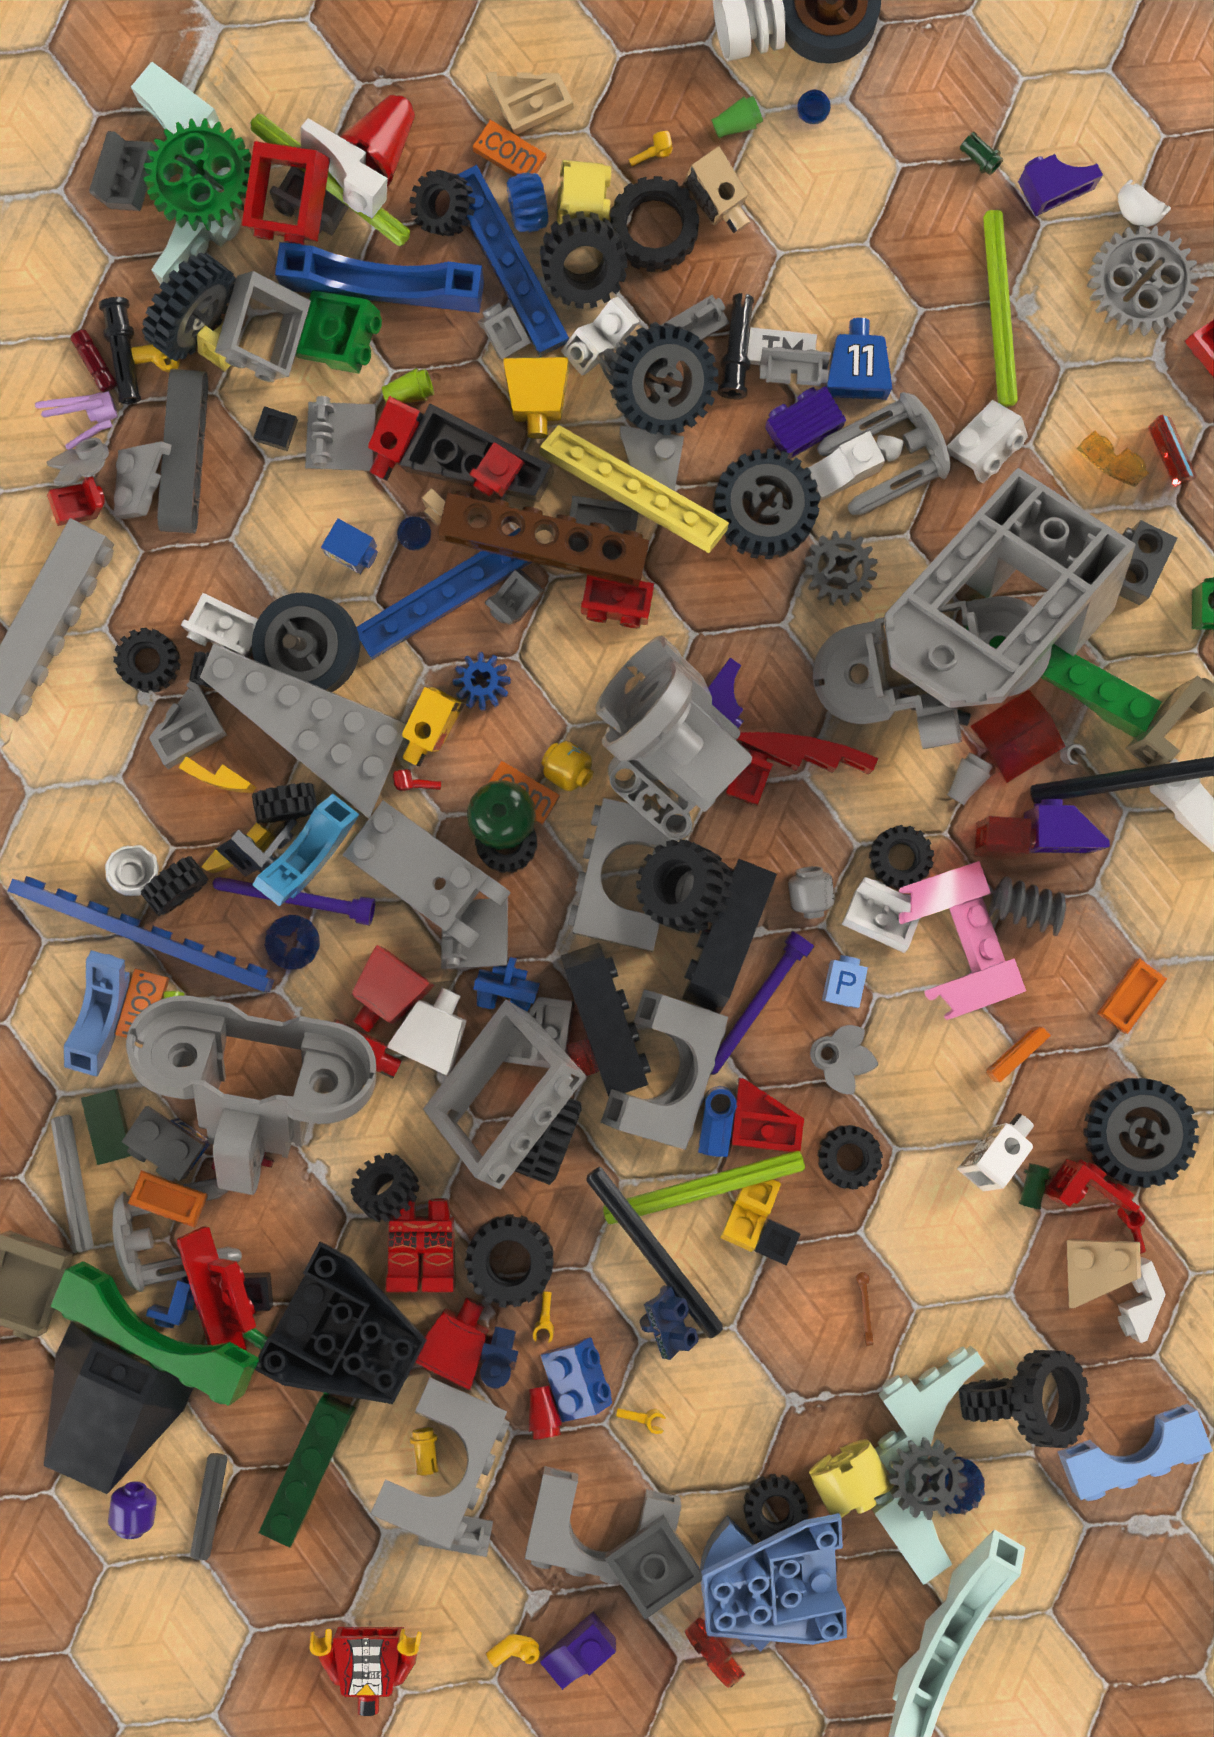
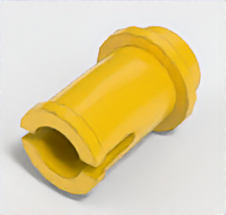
(425, 1451)

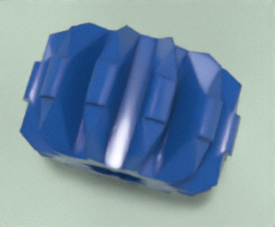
(527, 202)
(485, 670)

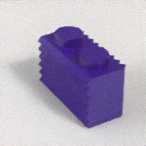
(805, 422)

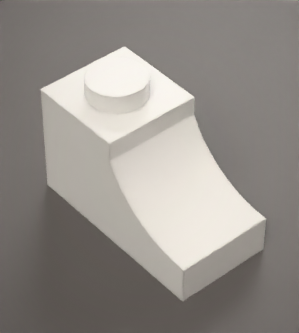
(847, 465)

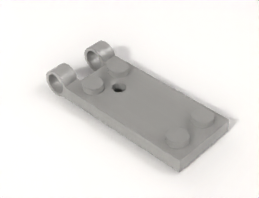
(409, 864)

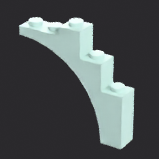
(170, 104)
(918, 1413)
(950, 1631)

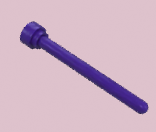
(359, 909)
(794, 950)

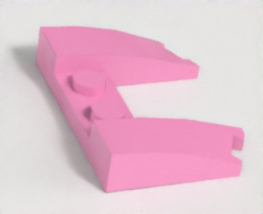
(991, 975)

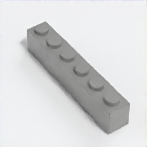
(48, 613)

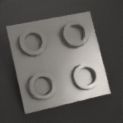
(339, 435)
(492, 944)

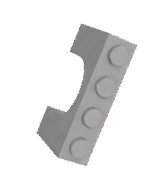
(597, 915)
(673, 1113)
(441, 1516)
(551, 1533)

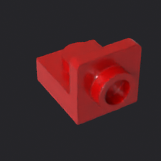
(496, 471)

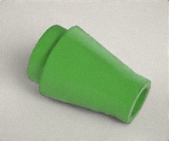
(738, 118)

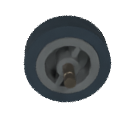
(307, 639)

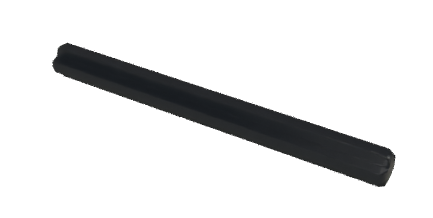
(1123, 780)
(653, 1251)

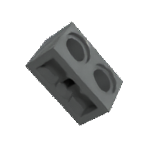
(1146, 565)

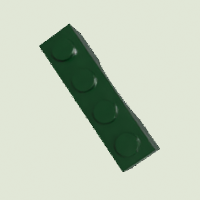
(306, 1470)

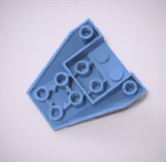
(779, 1587)

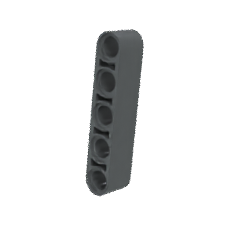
(183, 467)

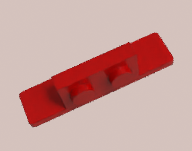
(216, 1289)

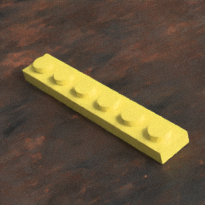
(633, 488)

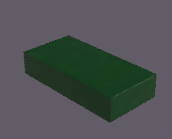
(106, 1125)

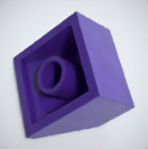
(1063, 829)

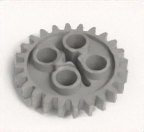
(1166, 300)

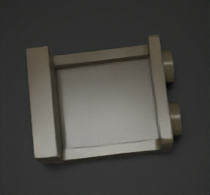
(1151, 745)
(29, 1282)

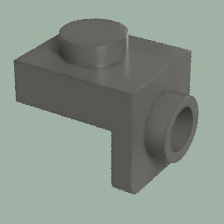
(514, 598)

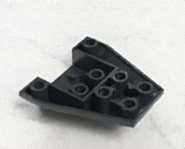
(341, 1334)
(106, 1409)

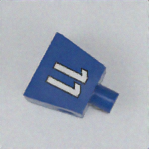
(859, 364)

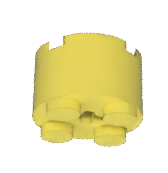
(583, 189)
(851, 1479)

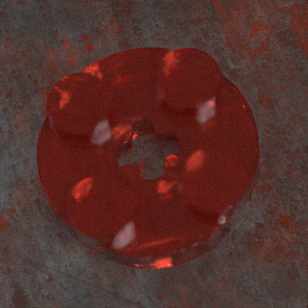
(715, 1653)

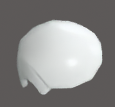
(1140, 206)
(131, 869)

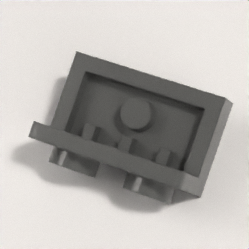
(120, 173)
(288, 200)
(163, 1144)

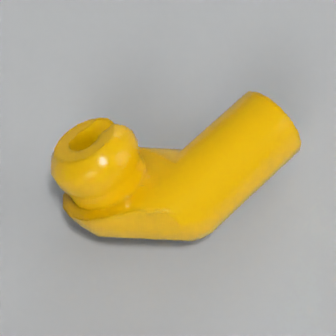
(149, 353)
(516, 1646)

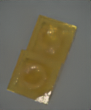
(1125, 467)

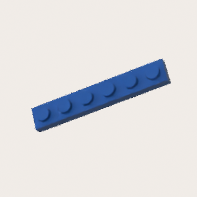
(513, 267)
(436, 600)

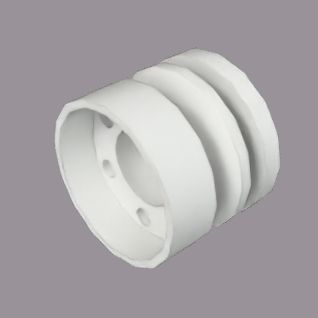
(745, 20)

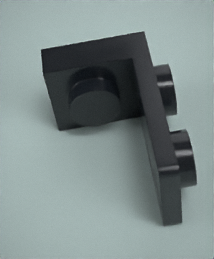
(246, 856)

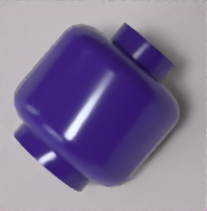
(132, 1510)

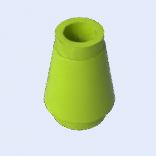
(410, 387)

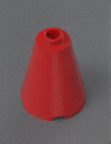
(383, 134)

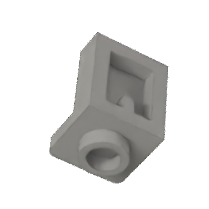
(503, 329)

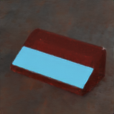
(1172, 450)

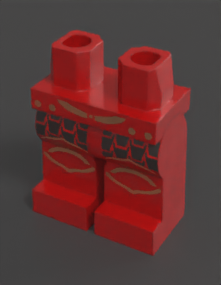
(426, 1236)

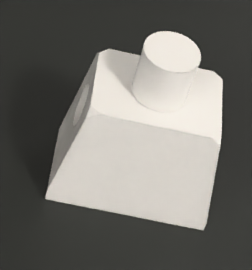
(431, 1033)

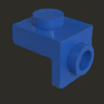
(178, 1311)

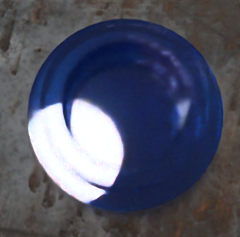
(813, 107)
(414, 533)

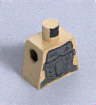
(717, 190)

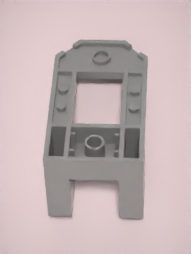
(1018, 529)

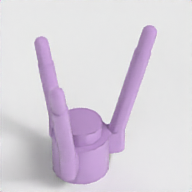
(98, 407)

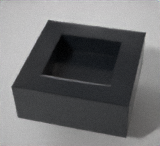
(275, 428)
(777, 1241)
(259, 1290)

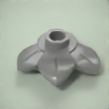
(82, 461)
(847, 1060)

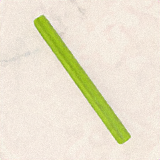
(382, 219)
(1000, 308)
(713, 1184)

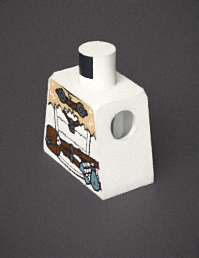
(998, 1154)

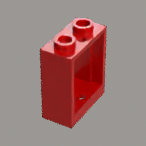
(312, 194)

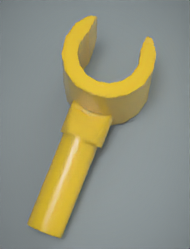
(661, 148)
(544, 1321)
(644, 1418)

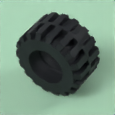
(588, 286)
(660, 881)
(549, 1151)
(499, 1289)

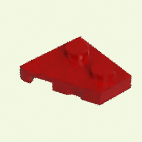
(764, 1121)

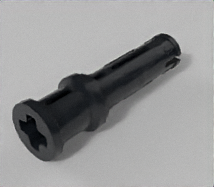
(119, 335)
(736, 362)

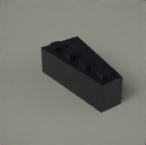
(451, 447)
(729, 939)
(605, 1020)

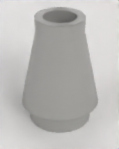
(969, 778)

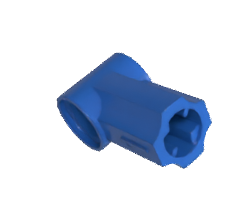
(716, 1125)

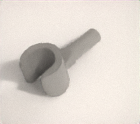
(1065, 753)

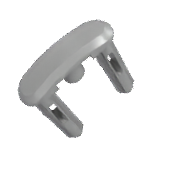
(926, 434)
(129, 1242)

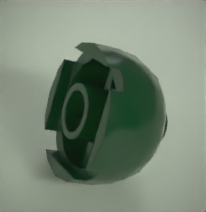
(501, 814)

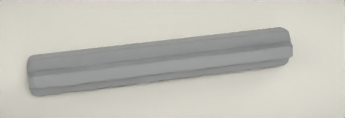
(72, 1183)

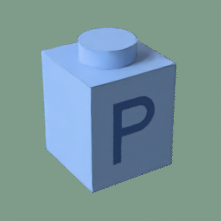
(845, 982)

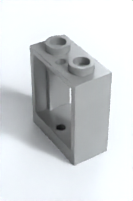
(276, 297)

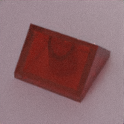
(1018, 735)

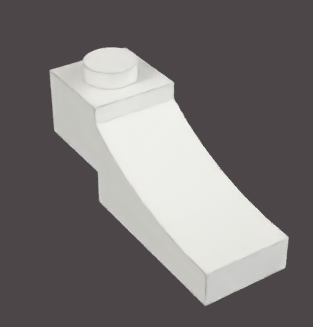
(362, 186)
(1191, 806)

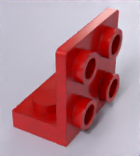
(1070, 1186)

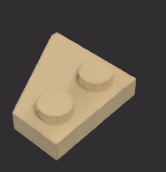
(529, 98)
(1100, 1267)

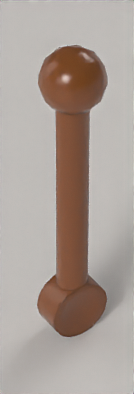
(863, 1279)

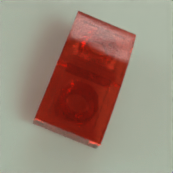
(583, 1056)

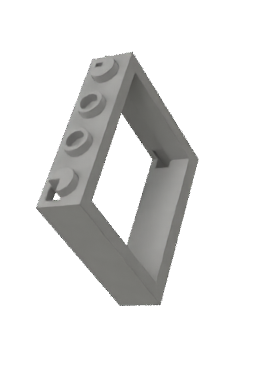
(475, 1071)

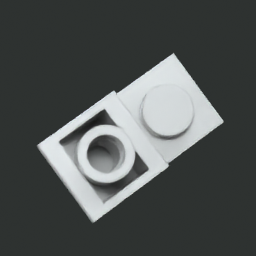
(590, 340)
(1140, 1312)

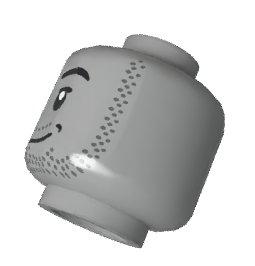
(811, 891)

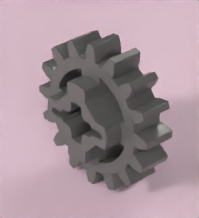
(846, 580)
(916, 1488)

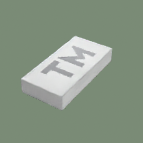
(776, 338)

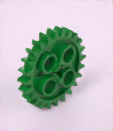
(180, 197)

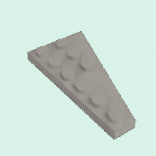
(328, 733)

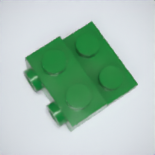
(339, 331)

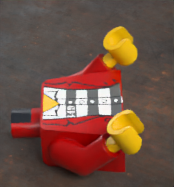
(366, 1661)

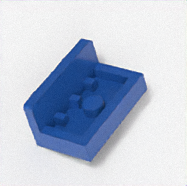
(577, 1380)

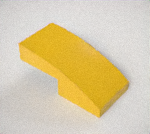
(223, 778)
(218, 863)
(749, 1214)

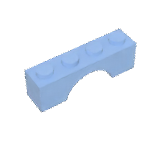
(1175, 1439)

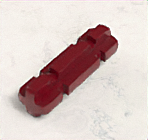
(93, 360)

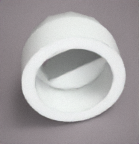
(890, 447)

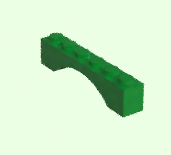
(1098, 690)
(94, 1300)

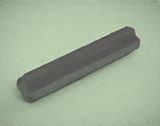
(208, 1506)

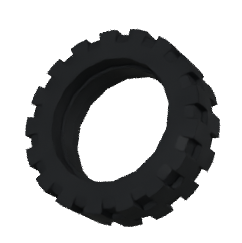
(662, 191)
(1029, 1393)

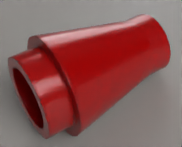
(543, 1415)

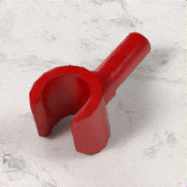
(404, 782)
(1134, 1222)

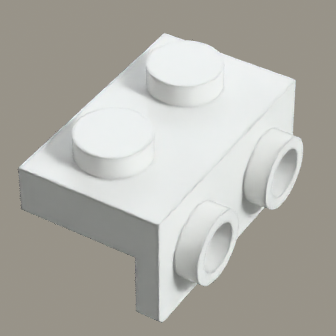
(989, 440)
(220, 625)
(876, 914)

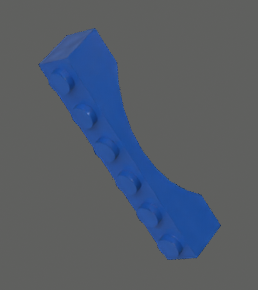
(434, 285)

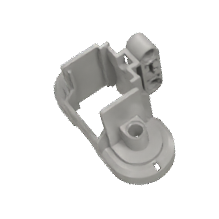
(873, 699)
(668, 735)
(194, 1035)

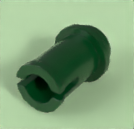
(981, 153)
(1034, 1185)

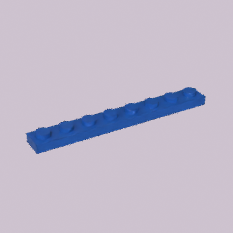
(129, 928)

